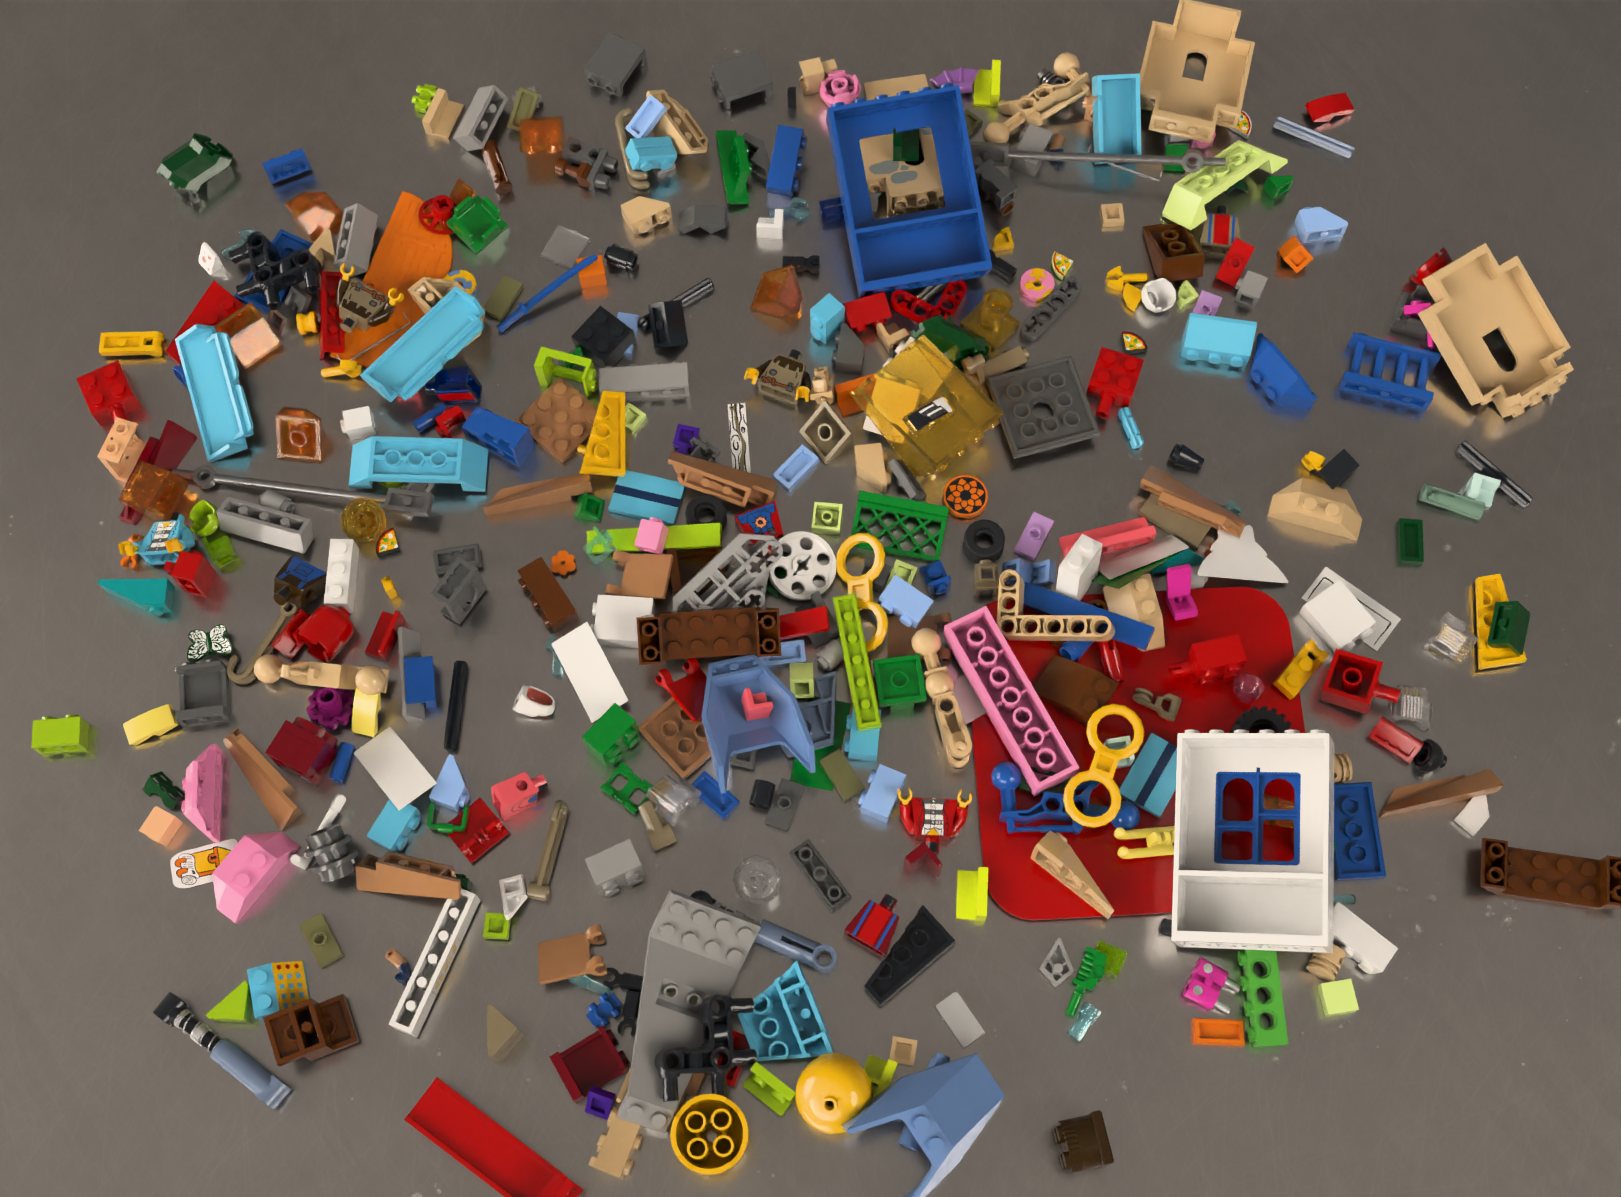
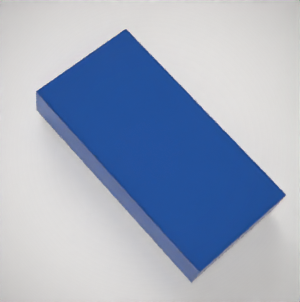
(721, 804)

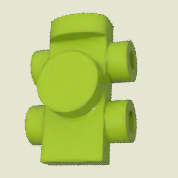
(425, 98)

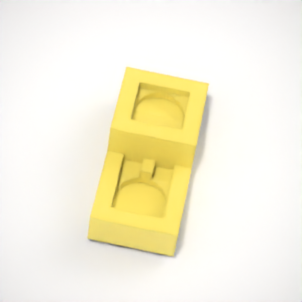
(365, 713)
(150, 723)

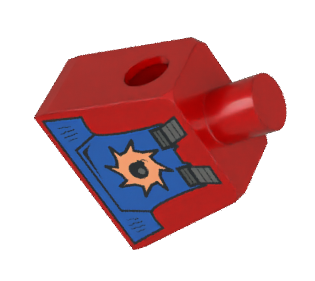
(762, 521)

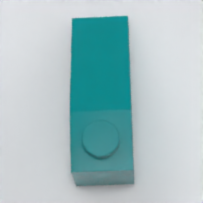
(147, 594)

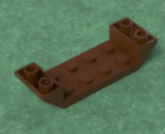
(708, 634)
(1550, 876)

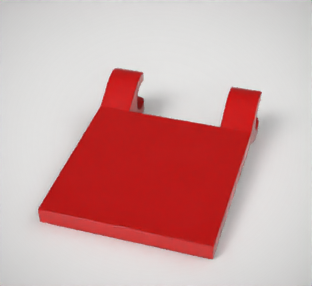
(688, 690)

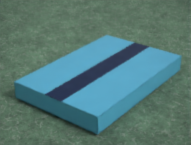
(647, 497)
(1152, 776)

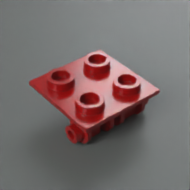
(481, 832)

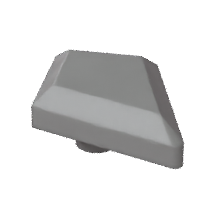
(1057, 964)

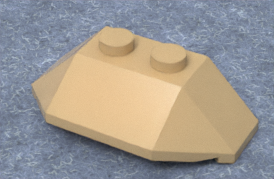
(679, 125)
(429, 292)
(1317, 507)
(1140, 603)

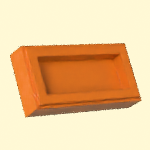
(1218, 1032)

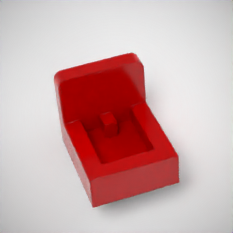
(449, 420)

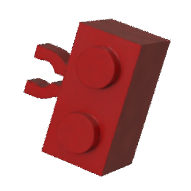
(192, 572)

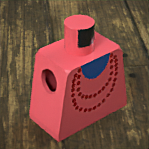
(516, 794)

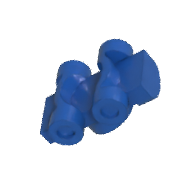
(599, 1013)

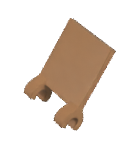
(643, 575)
(900, 636)
(571, 956)

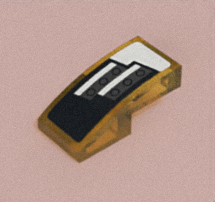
(928, 415)

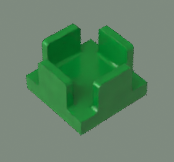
(477, 222)
(899, 682)

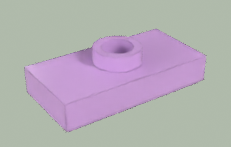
(1207, 304)
(1034, 536)

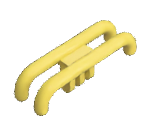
(1158, 841)

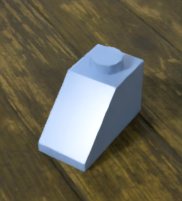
(1318, 224)
(451, 787)

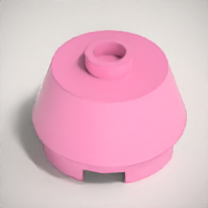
(840, 88)

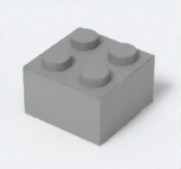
(615, 868)

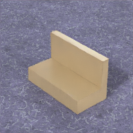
(442, 115)

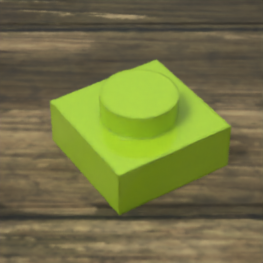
(496, 926)

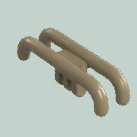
(632, 175)

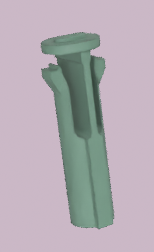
(1452, 501)

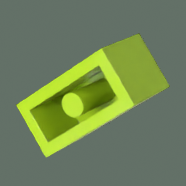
(60, 734)

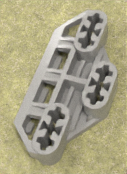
(740, 580)

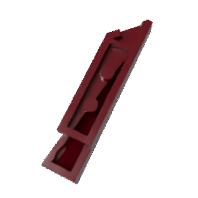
(163, 453)

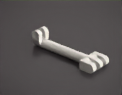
(335, 807)

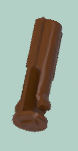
(496, 168)

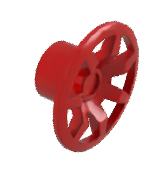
(442, 211)

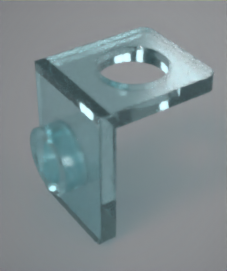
(603, 538)

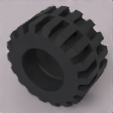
(1261, 719)

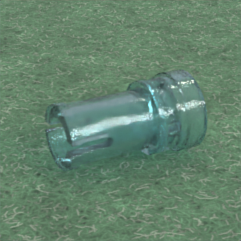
(1087, 1016)

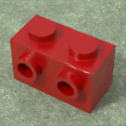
(867, 312)

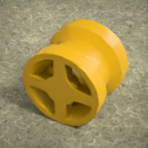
(307, 322)

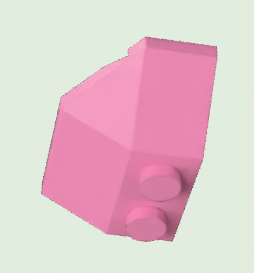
(203, 792)
(249, 871)

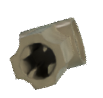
(658, 829)

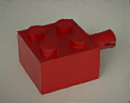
(1113, 380)
(109, 393)
(1212, 661)
(1355, 682)

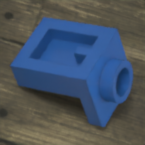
(935, 578)

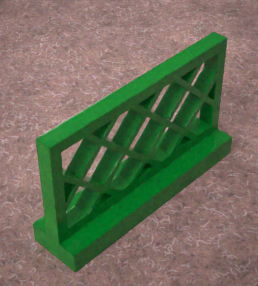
(906, 508)

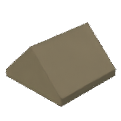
(827, 433)
(501, 1035)

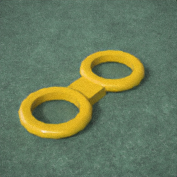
(863, 584)
(1103, 765)

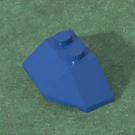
(1279, 376)

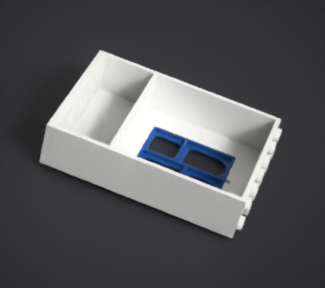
(1253, 900)

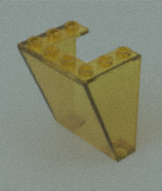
(912, 380)

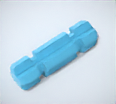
(1130, 427)

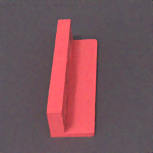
(1115, 536)

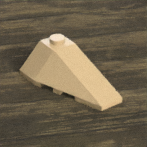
(1062, 863)

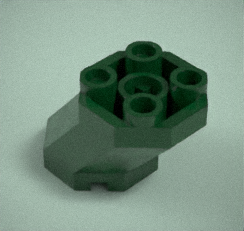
(194, 163)
(952, 339)

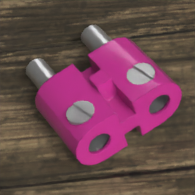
(1206, 983)

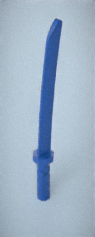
(524, 308)

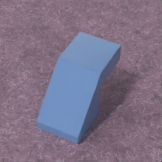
(1038, 574)

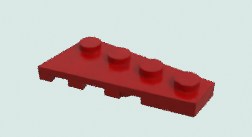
(210, 310)

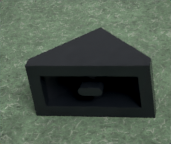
(1338, 469)

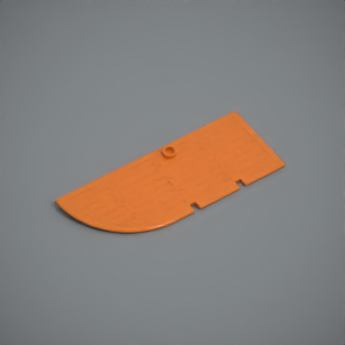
(400, 261)

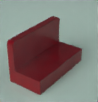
(920, 856)

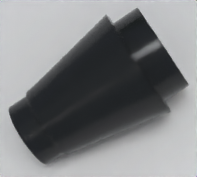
(1185, 457)

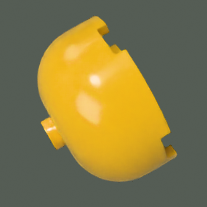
(833, 1079)
(699, 1118)

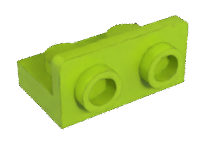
(769, 1089)

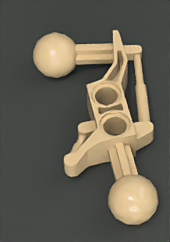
(1042, 101)
(368, 679)

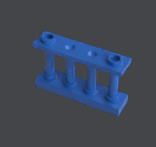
(1383, 389)

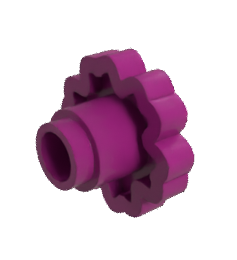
(330, 707)

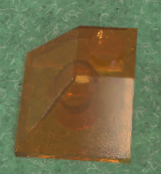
(314, 213)
(778, 294)
(298, 434)

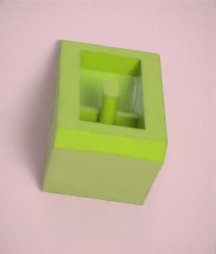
(234, 1007)

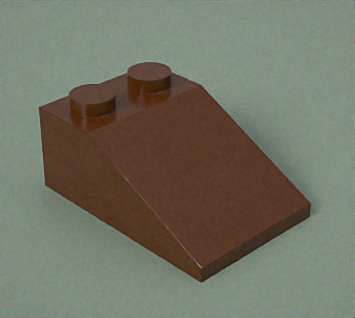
(1174, 252)
(1074, 688)

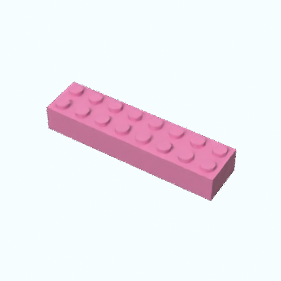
(1010, 700)

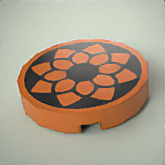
(965, 496)

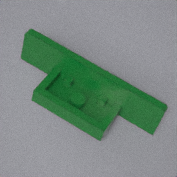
(734, 165)

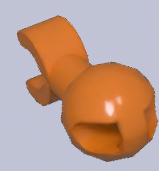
(135, 563)

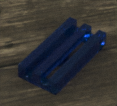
(831, 202)

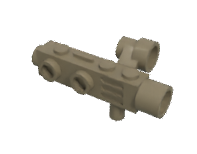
(978, 370)

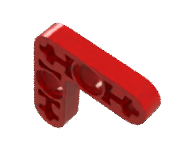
(930, 310)

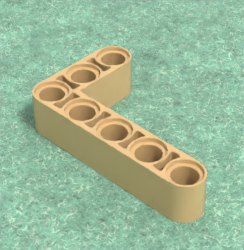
(1044, 622)

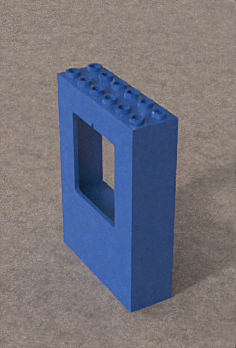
(917, 246)

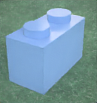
(905, 602)
(882, 793)

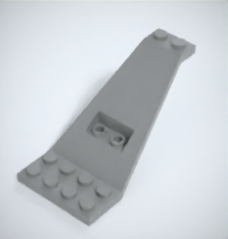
(698, 955)

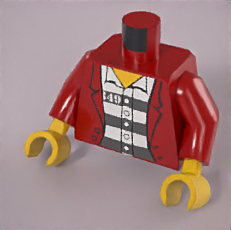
(933, 818)

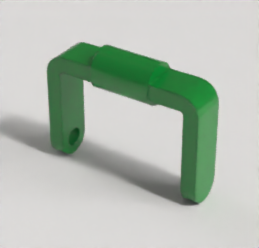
(446, 827)

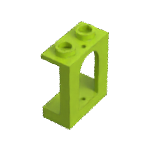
(546, 369)

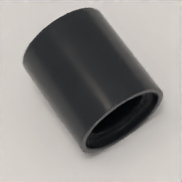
(762, 794)

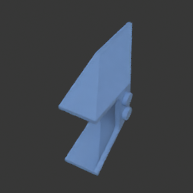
(726, 722)
(941, 1109)

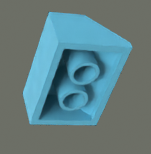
(1218, 339)

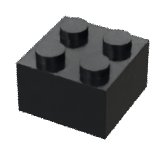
(603, 338)

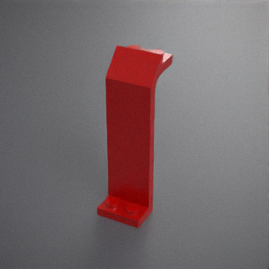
(486, 1146)

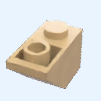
(645, 213)
(870, 465)

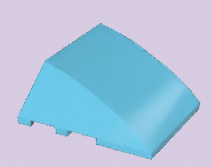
(787, 1020)

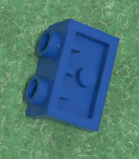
(286, 166)

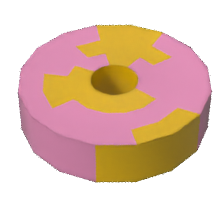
(1040, 277)

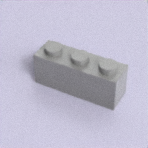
(480, 118)
(355, 239)

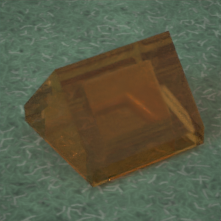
(460, 192)

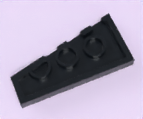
(910, 955)

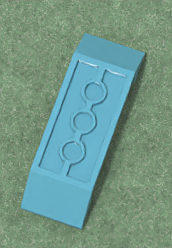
(418, 462)

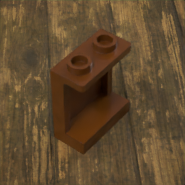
(688, 564)

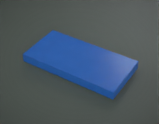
(285, 244)
(1356, 833)

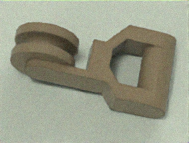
(1144, 698)

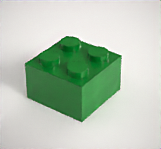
(611, 736)

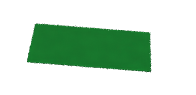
(819, 778)

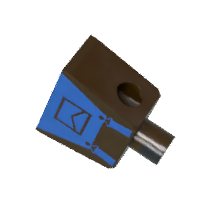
(298, 582)

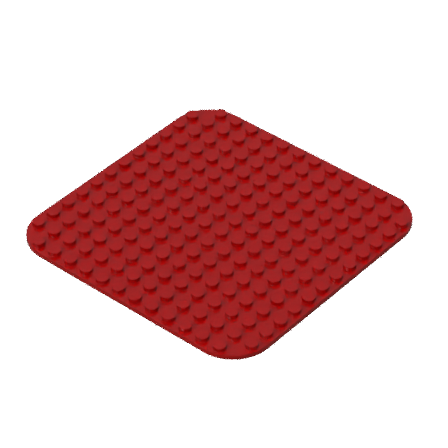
(1144, 883)

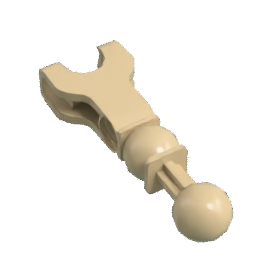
(940, 688)

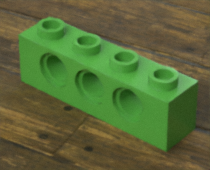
(1276, 1032)

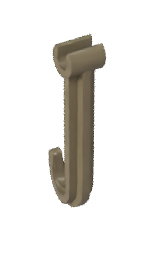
(265, 647)
(540, 887)

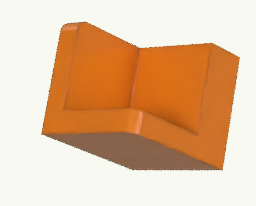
(1295, 254)
(593, 274)

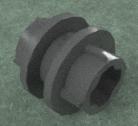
(331, 853)

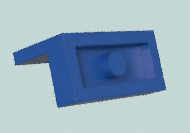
(420, 681)

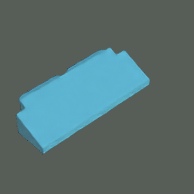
(426, 346)
(215, 390)

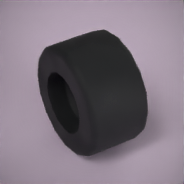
(706, 503)
(983, 528)

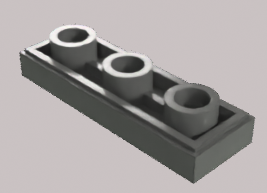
(827, 887)

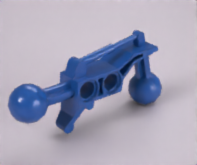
(1007, 778)

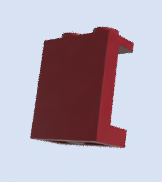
(590, 1064)

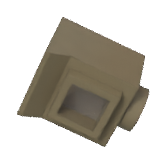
(986, 577)

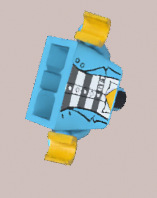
(162, 541)

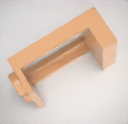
(123, 450)

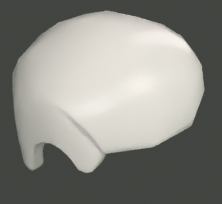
(1158, 295)

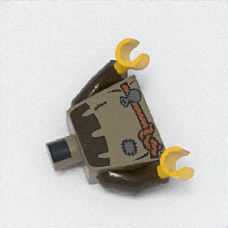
(362, 305)
(782, 378)

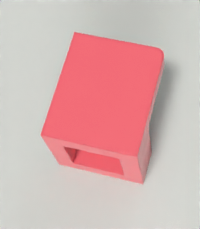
(755, 705)

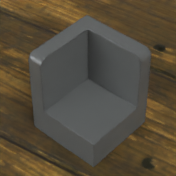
(880, 582)

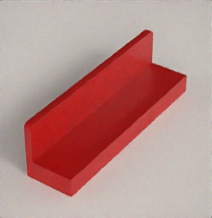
(330, 333)

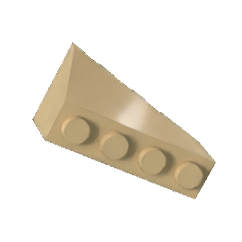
(619, 1143)

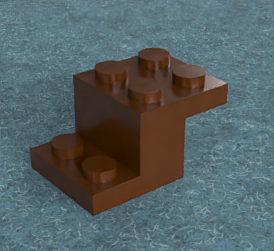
(310, 1029)

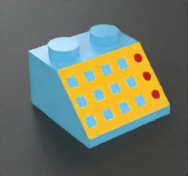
(277, 987)

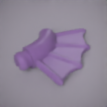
(961, 77)

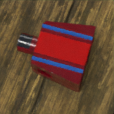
(874, 925)

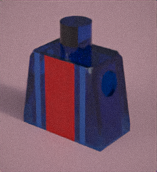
(456, 387)

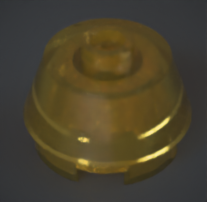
(363, 520)

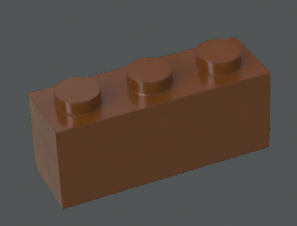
(547, 595)

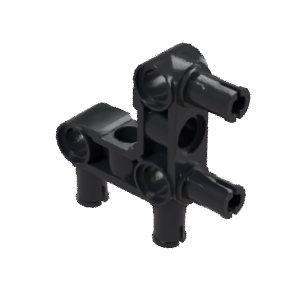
(273, 275)
(717, 1038)

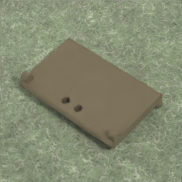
(1180, 526)

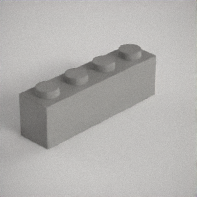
(646, 380)
(265, 524)

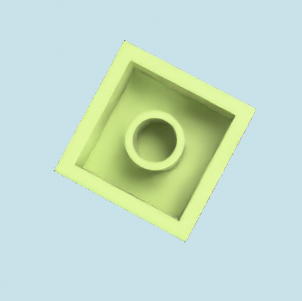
(827, 518)
(1338, 997)

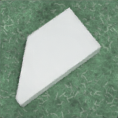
(1473, 815)
(512, 894)

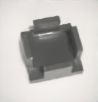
(1411, 326)

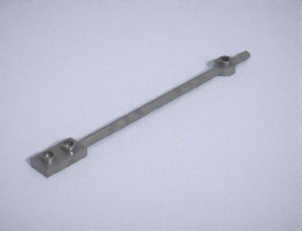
(1000, 155)
(395, 501)

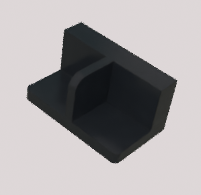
(668, 323)

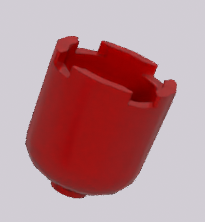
(325, 632)

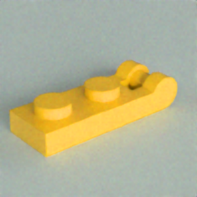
(131, 343)
(1300, 669)

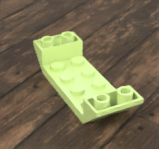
(1196, 189)

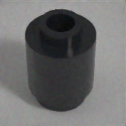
(621, 257)

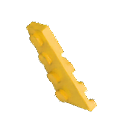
(607, 438)
(1489, 591)

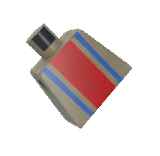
(1219, 232)

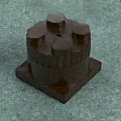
(1083, 1143)

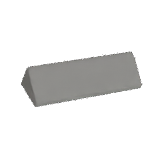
(409, 646)

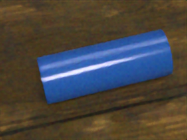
(428, 418)
(341, 762)

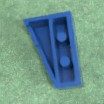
(786, 160)
(499, 435)

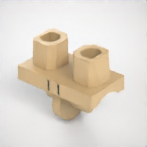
(822, 385)

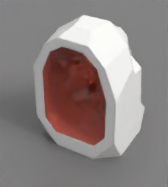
(534, 702)

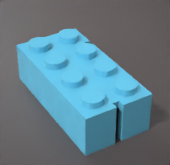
(1116, 114)

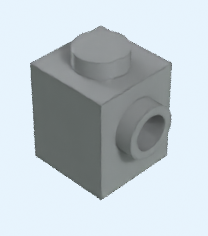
(1250, 289)

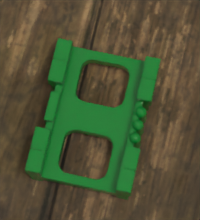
(623, 795)

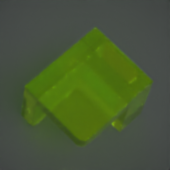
(220, 551)
(1114, 959)

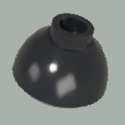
(1429, 757)

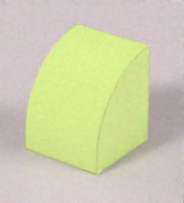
(802, 680)

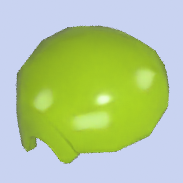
(204, 518)

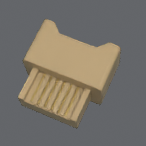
(813, 73)

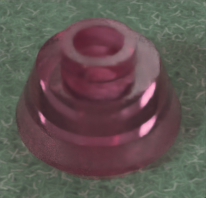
(1248, 687)

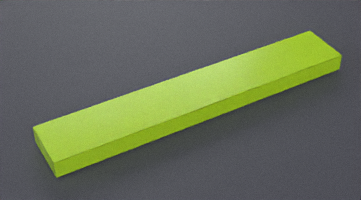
(678, 537)
(857, 662)

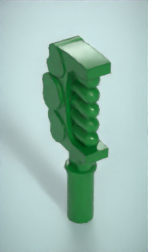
(1090, 973)

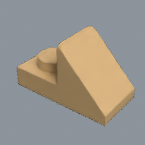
(324, 247)

